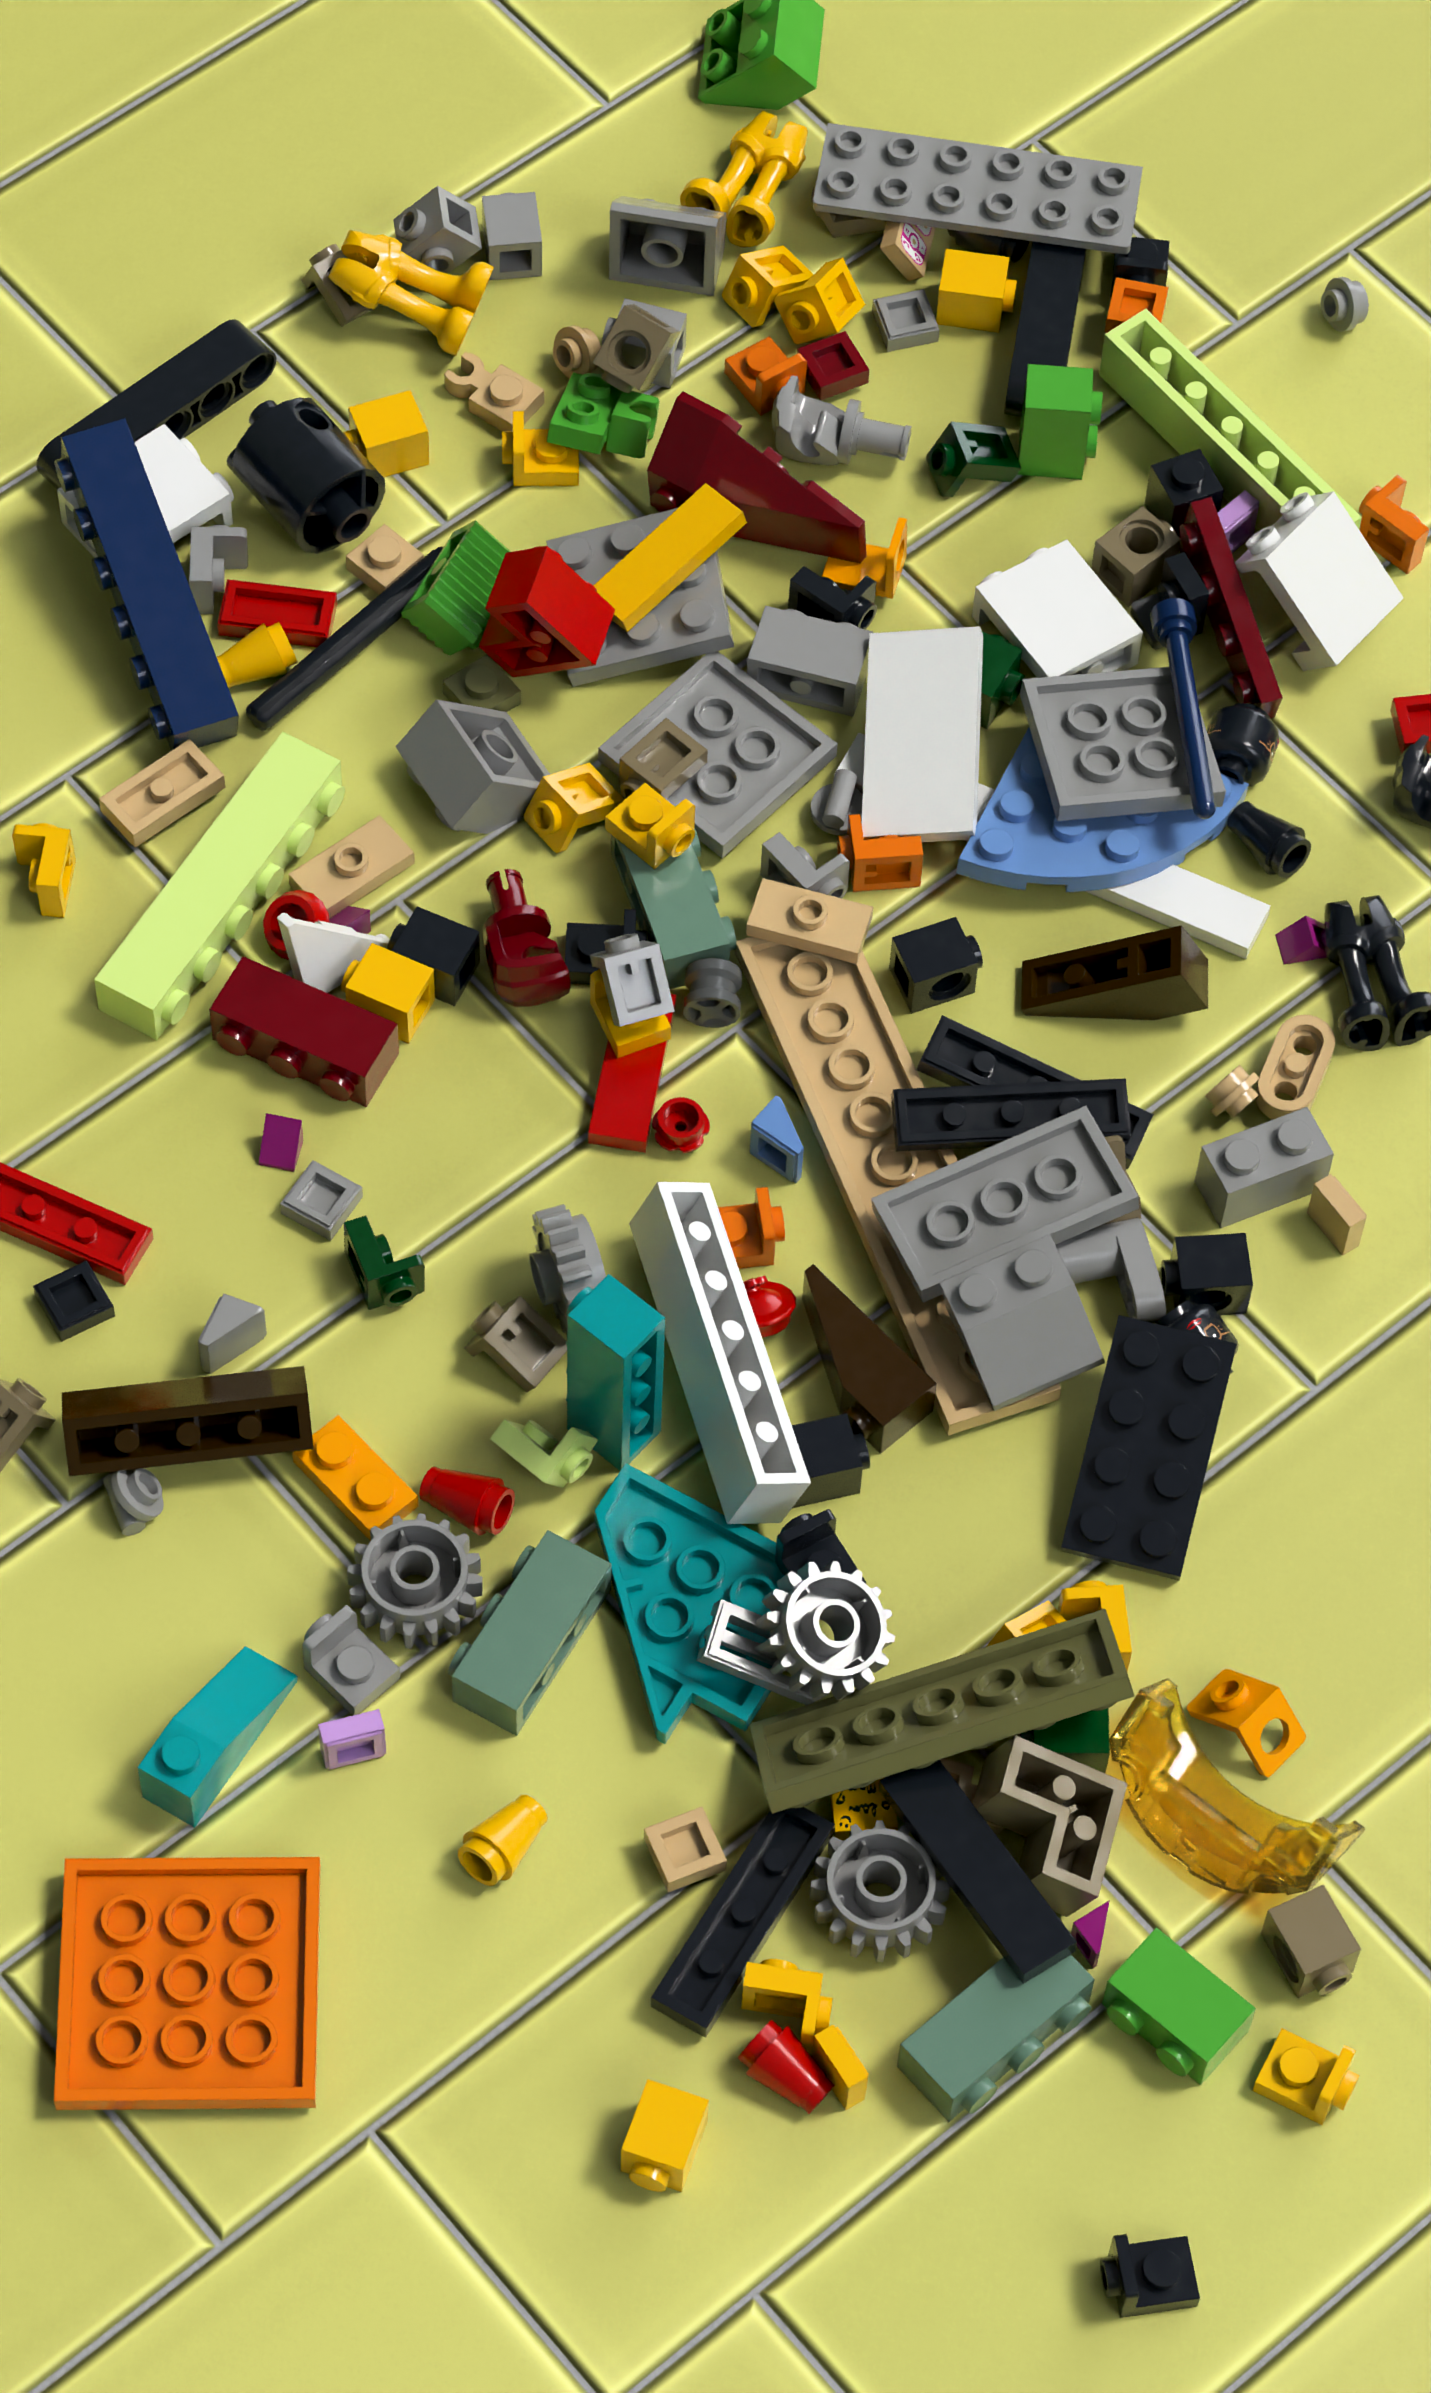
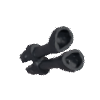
(1375, 943)

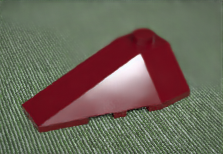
(705, 447)

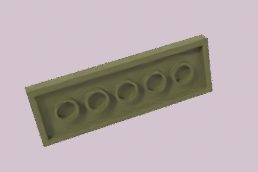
(940, 1711)

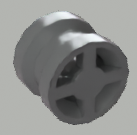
(712, 992)

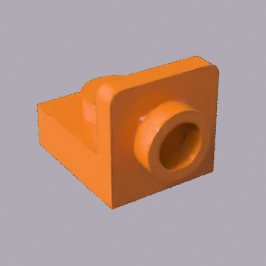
(763, 371)
(1390, 529)
(881, 862)
(754, 1230)

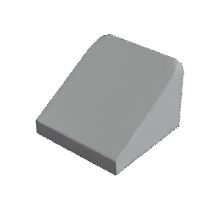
(230, 1332)

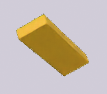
(669, 555)

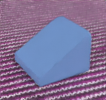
(776, 1141)

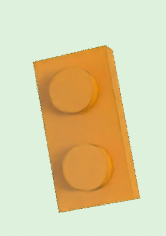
(355, 1477)

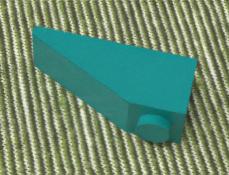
(213, 1735)

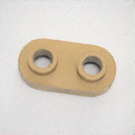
(1292, 1071)

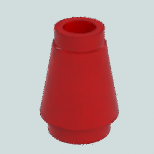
(469, 1498)
(785, 2067)

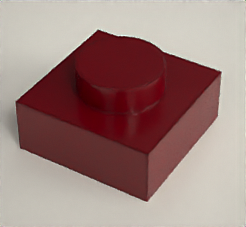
(834, 366)

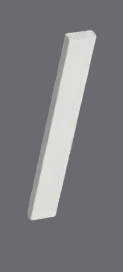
(1170, 897)

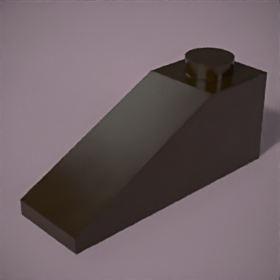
(1119, 979)
(865, 1368)

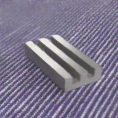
(716, 1635)

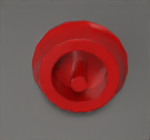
(297, 905)
(771, 1304)

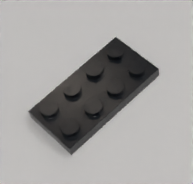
(1148, 1447)

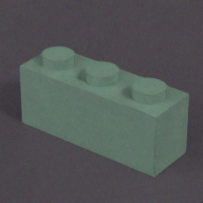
(676, 908)
(529, 1631)
(991, 2030)

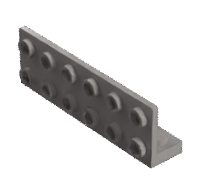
(977, 188)

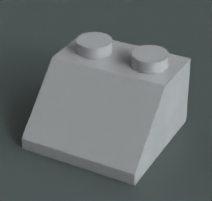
(666, 245)
(472, 765)
(1021, 1322)

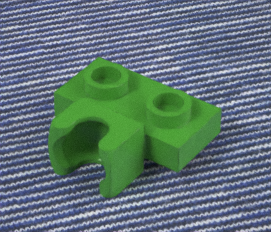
(600, 413)

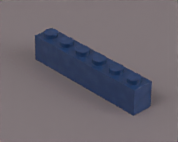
(147, 586)

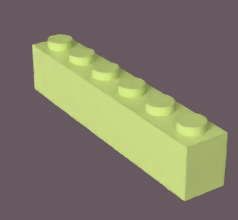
(1200, 412)
(220, 886)

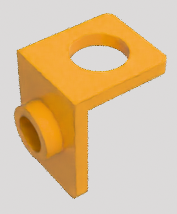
(881, 565)
(1245, 1708)

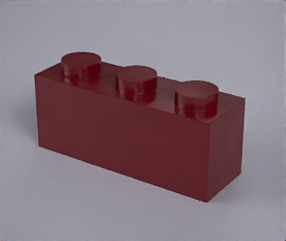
(304, 1032)

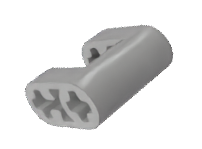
(1122, 1252)

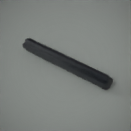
(338, 648)

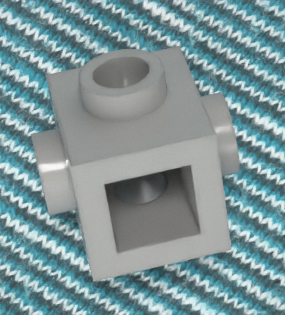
(439, 230)

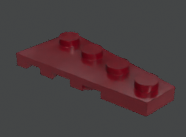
(1229, 608)

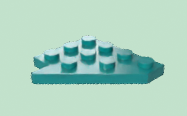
(667, 1573)

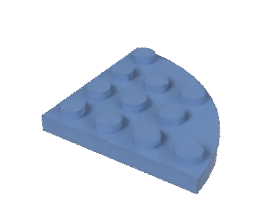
(1025, 843)

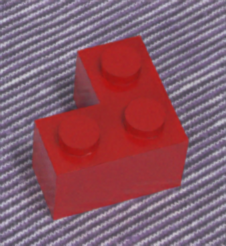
(543, 615)

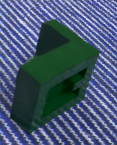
(971, 453)
(375, 1271)

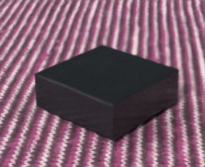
(74, 1301)

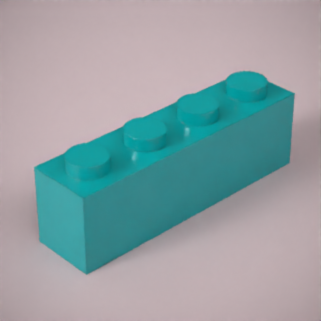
(615, 1369)

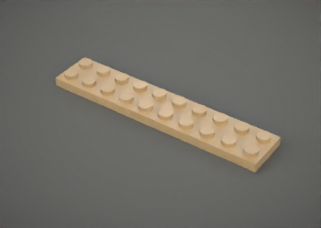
(844, 1067)

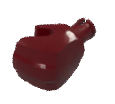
(517, 947)

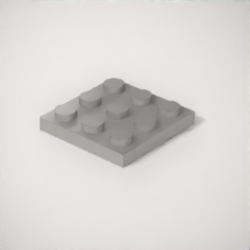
(682, 626)
(753, 741)
(1111, 743)

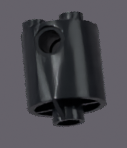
(307, 474)

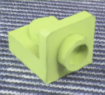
(534, 1450)

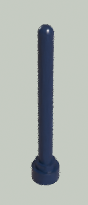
(1174, 627)

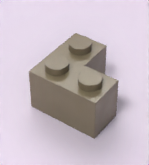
(1062, 1812)

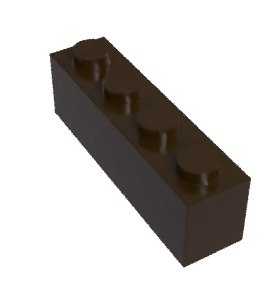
(186, 1421)

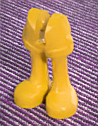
(752, 152)
(377, 264)

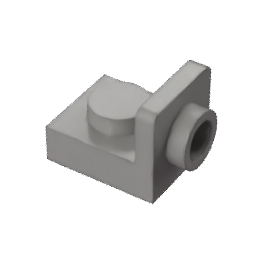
(210, 554)
(795, 867)
(633, 979)
(347, 1661)

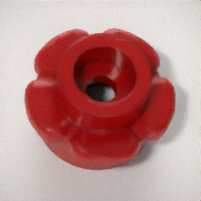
(680, 1112)

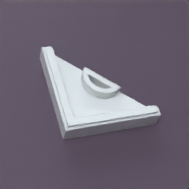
(323, 950)

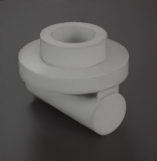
(835, 802)
(134, 1497)

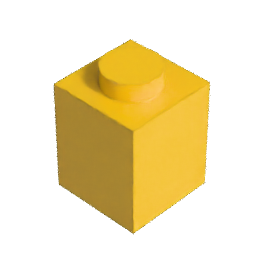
(974, 290)
(390, 433)
(391, 988)
(663, 2137)

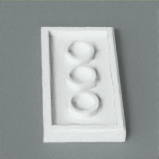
(922, 734)

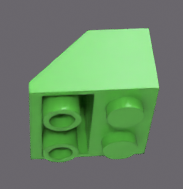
(761, 53)

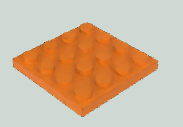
(188, 1983)

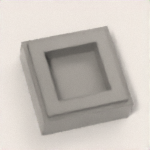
(905, 320)
(321, 1200)

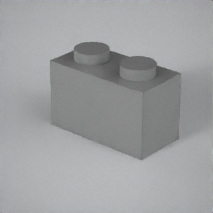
(810, 659)
(1263, 1167)

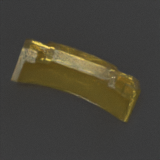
(1206, 1819)

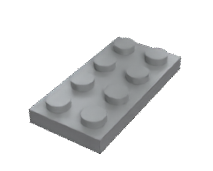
(1029, 1186)

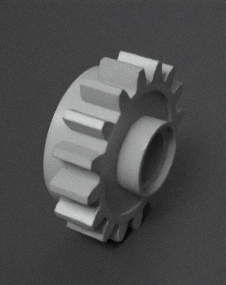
(564, 1258)
(421, 1608)
(804, 1650)
(872, 1920)

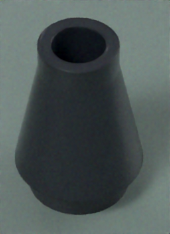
(1271, 840)

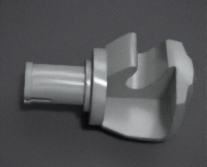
(826, 435)

